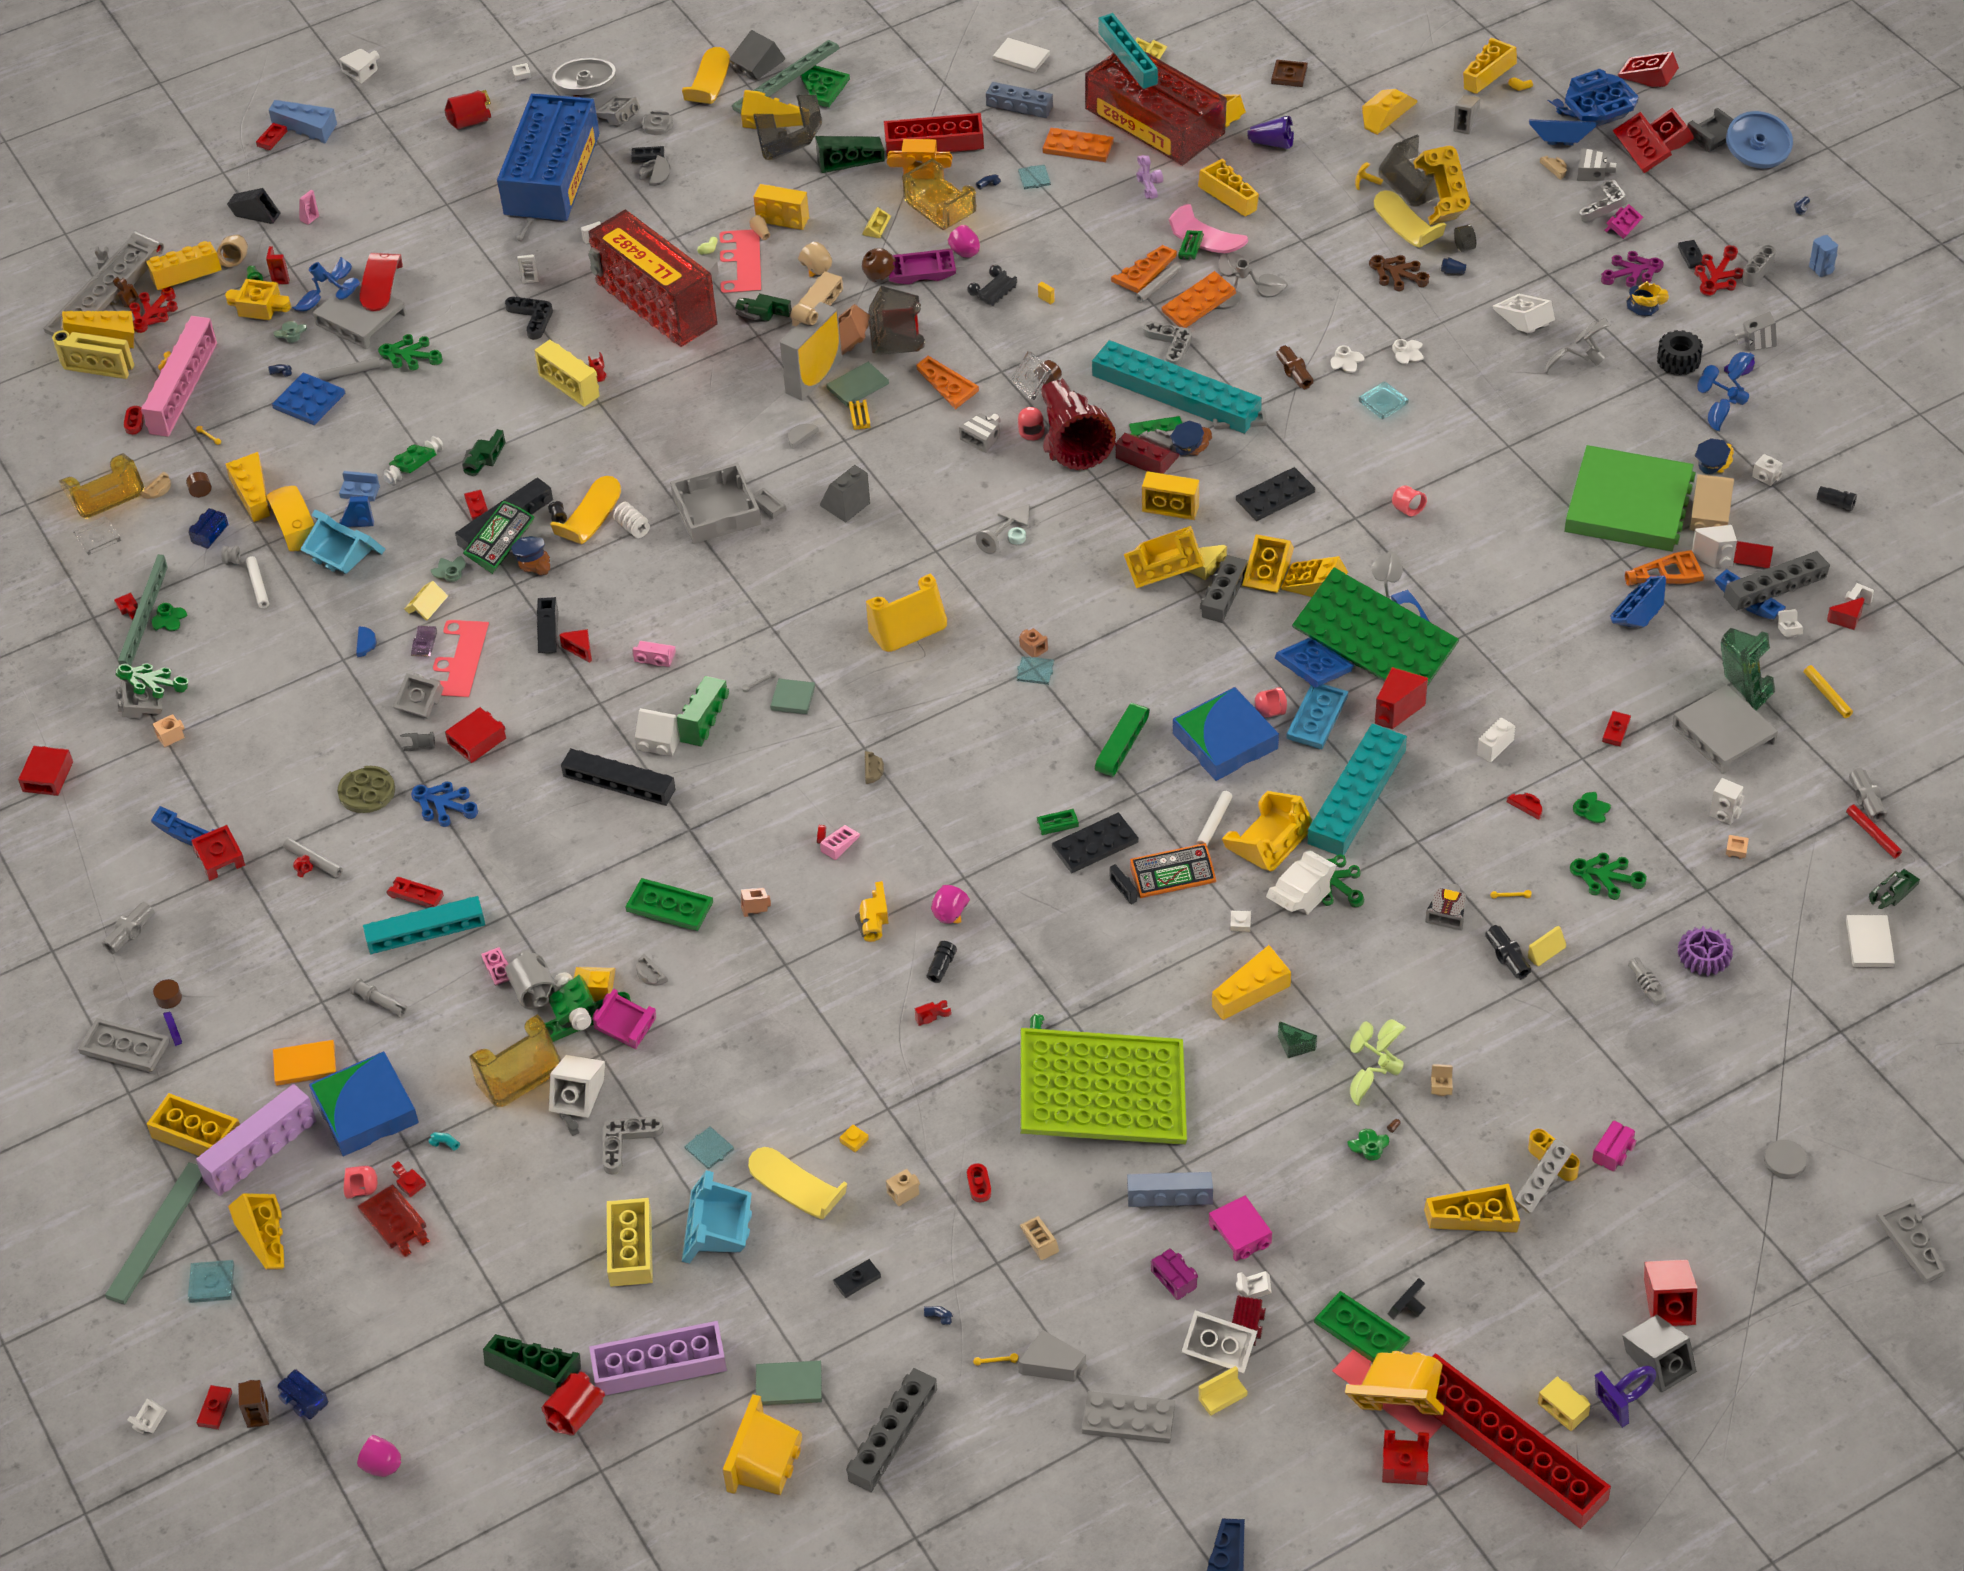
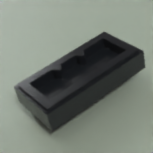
(645, 154)
(1690, 253)
(1123, 884)
(857, 1278)

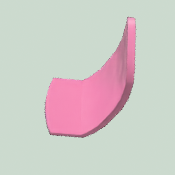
(1213, 239)

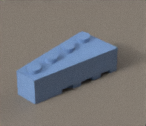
(304, 119)

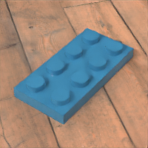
(1317, 715)

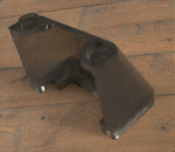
(893, 322)

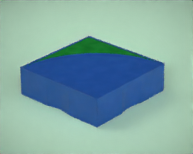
(1225, 733)
(363, 1103)

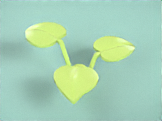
(1387, 1061)

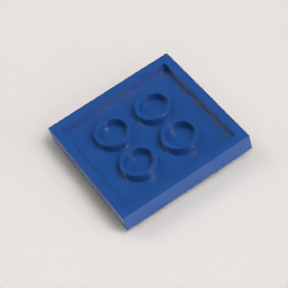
(308, 398)
(1313, 662)

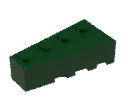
(531, 1363)

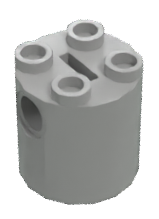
(531, 980)

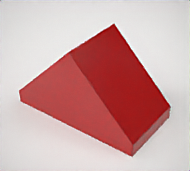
(1846, 614)
(577, 643)

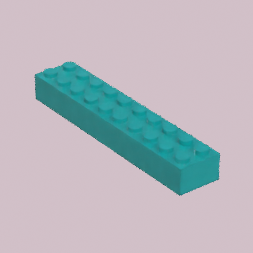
(1176, 386)

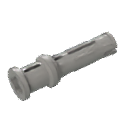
(371, 994)

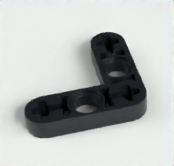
(518, 304)

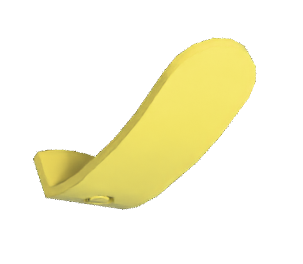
(1404, 220)
(794, 1183)

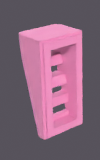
(308, 208)
(835, 852)

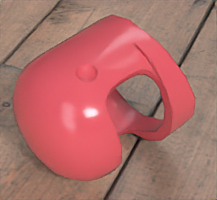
(1030, 417)
(1403, 497)
(1268, 702)
(359, 1177)

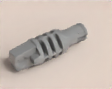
(1647, 982)

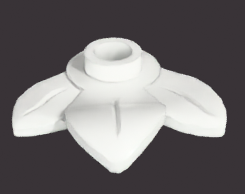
(1407, 351)
(1346, 359)

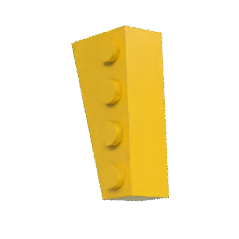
(1228, 187)
(1251, 984)
(1474, 1210)

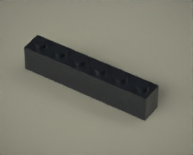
(529, 498)
(618, 776)

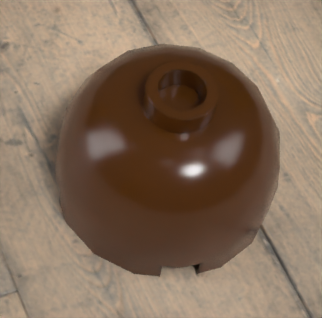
(878, 264)

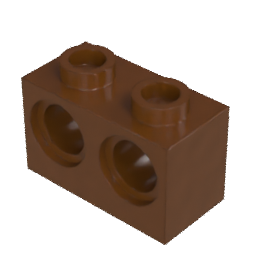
(253, 1403)

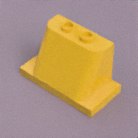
(1164, 557)
(1400, 1380)
(761, 1452)

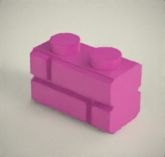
(1614, 1145)

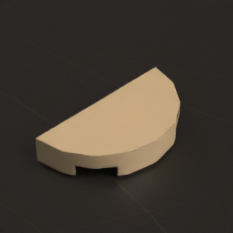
(1556, 166)
(158, 487)

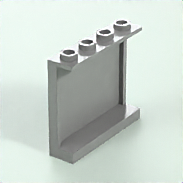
(351, 320)
(1723, 727)

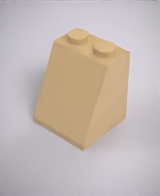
(1711, 501)

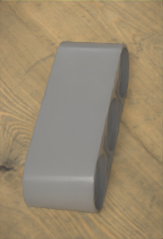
(1759, 265)

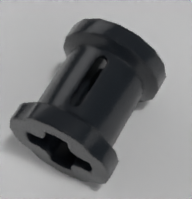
(556, 509)

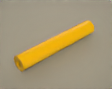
(1830, 694)

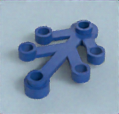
(423, 794)

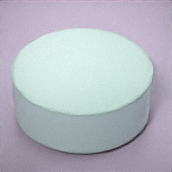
(1016, 535)

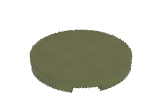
(366, 789)

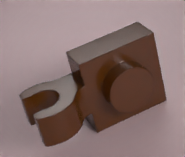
(127, 292)

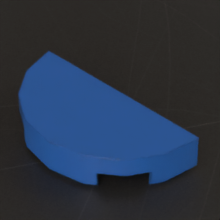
(365, 641)

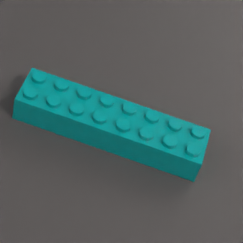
(1357, 790)

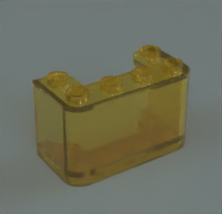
(937, 198)

